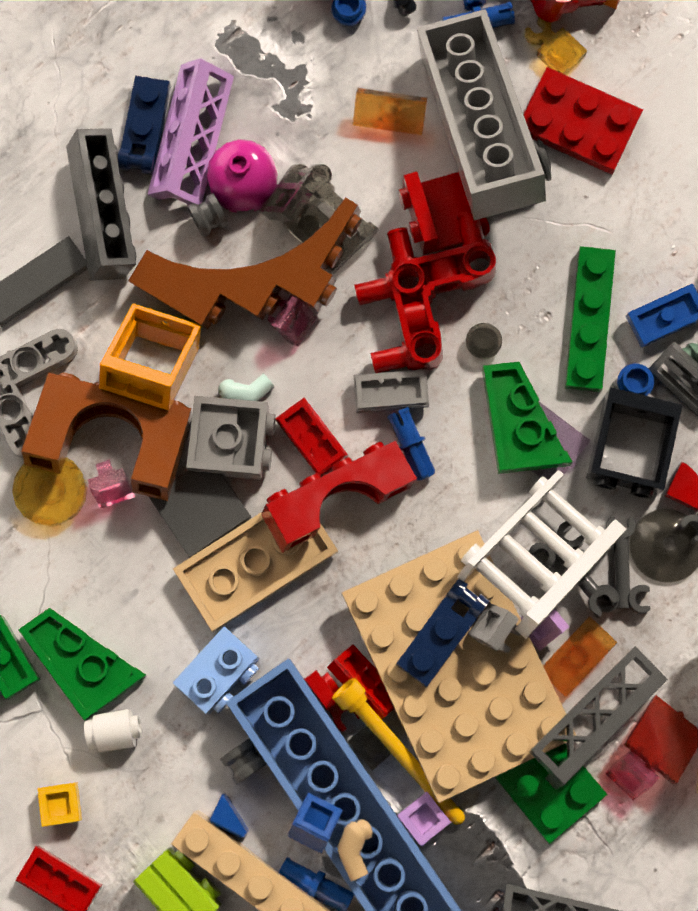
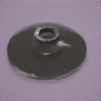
(652, 557)

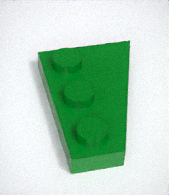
(518, 424)
(79, 664)

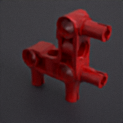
(436, 275)

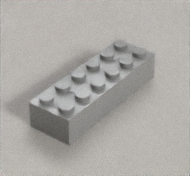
(481, 115)

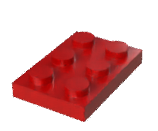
(580, 120)

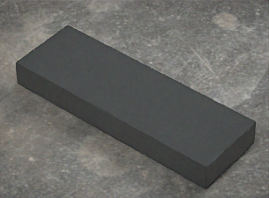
(40, 278)

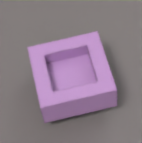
(548, 630)
(423, 818)

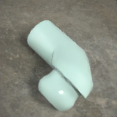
(253, 392)

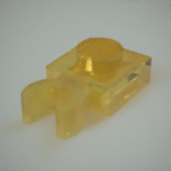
(557, 50)

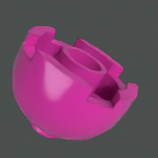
(242, 175)

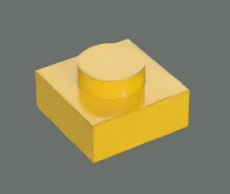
(59, 804)

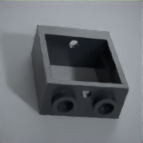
(645, 408)

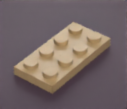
(246, 570)

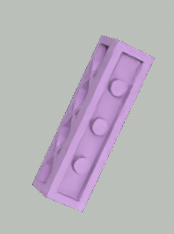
(180, 128)

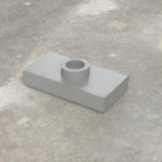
(391, 391)

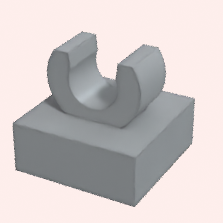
(494, 627)

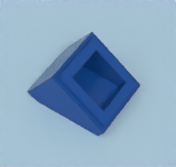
(228, 818)
(314, 823)

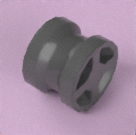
(208, 215)
(243, 761)

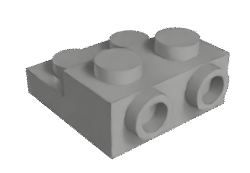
(230, 437)

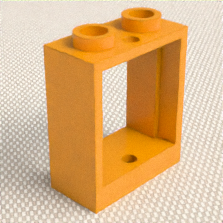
(140, 381)

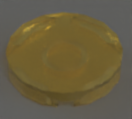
(50, 496)

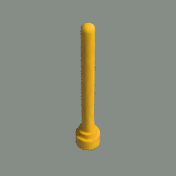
(352, 697)

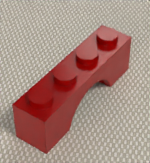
(378, 475)

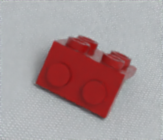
(435, 210)

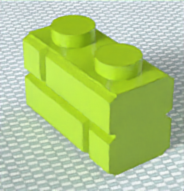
(175, 887)

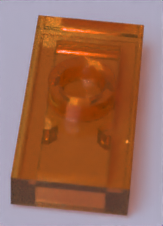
(389, 111)
(578, 656)

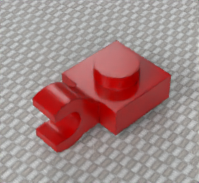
(325, 688)

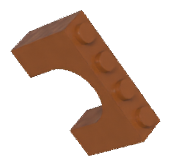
(70, 403)

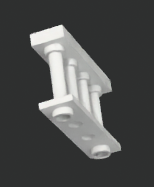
(554, 584)

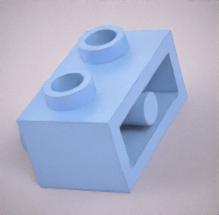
(217, 672)

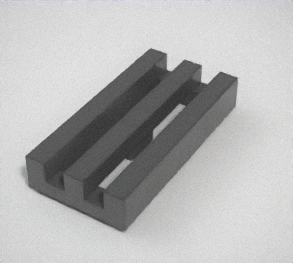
(670, 383)

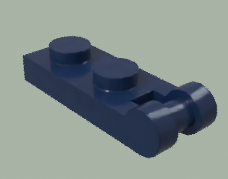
(144, 124)
(441, 634)

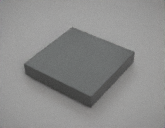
(201, 510)

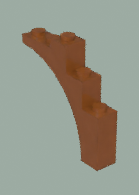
(255, 288)

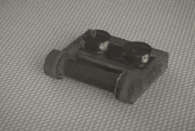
(294, 190)
(315, 219)

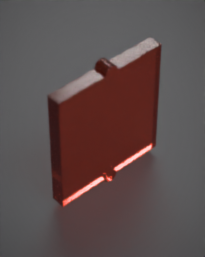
(664, 740)

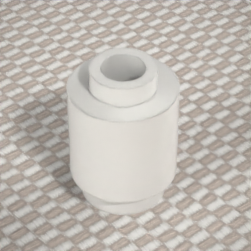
(112, 731)

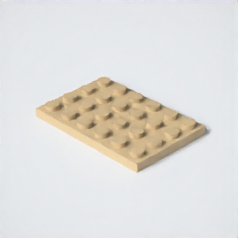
(483, 702)

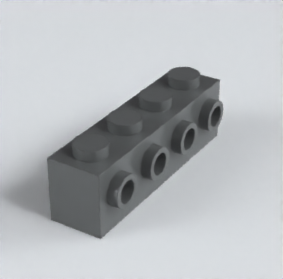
(101, 204)

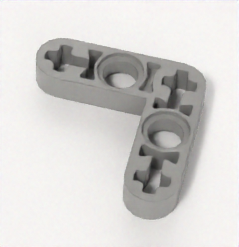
(15, 378)

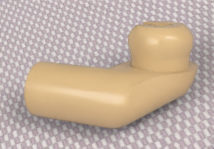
(351, 845)

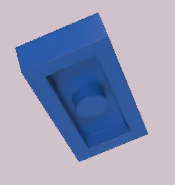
(664, 315)

